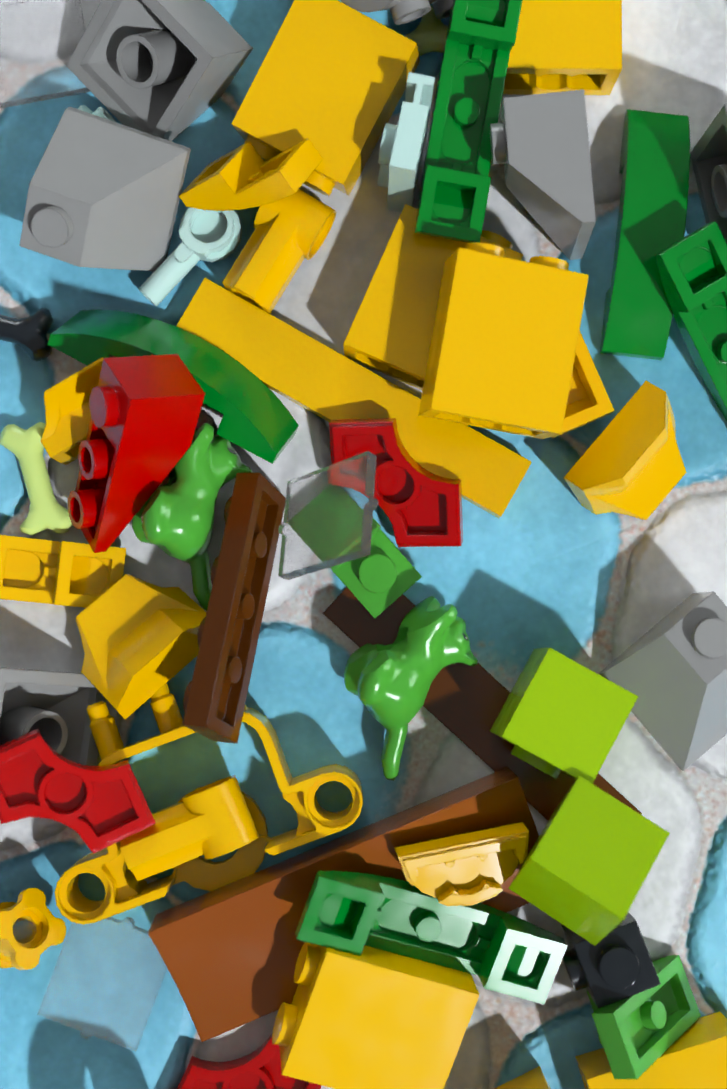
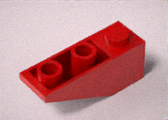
(135, 437)

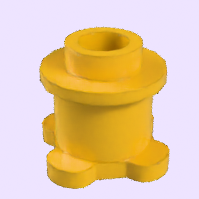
(27, 930)

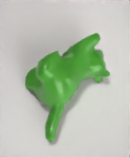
(183, 511)
(397, 676)

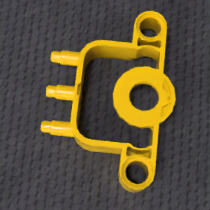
(108, 864)

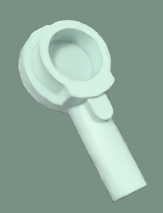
(204, 237)

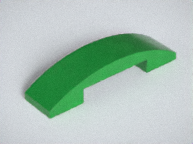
(465, 105)
(649, 220)
(696, 290)
(250, 409)
(394, 916)

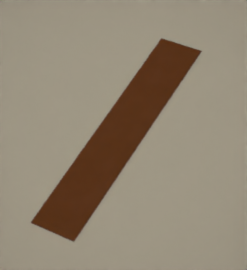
(464, 701)

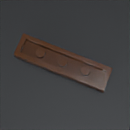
(235, 610)

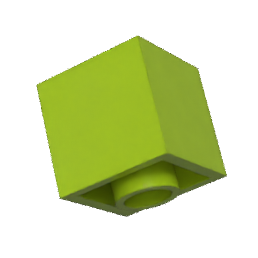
(562, 716)
(589, 861)

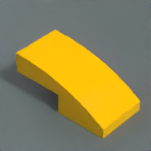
(246, 181)
(56, 571)

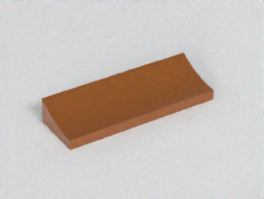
(239, 944)

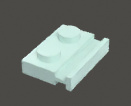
(404, 143)

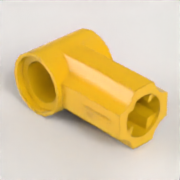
(282, 239)
(205, 823)

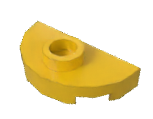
(466, 865)

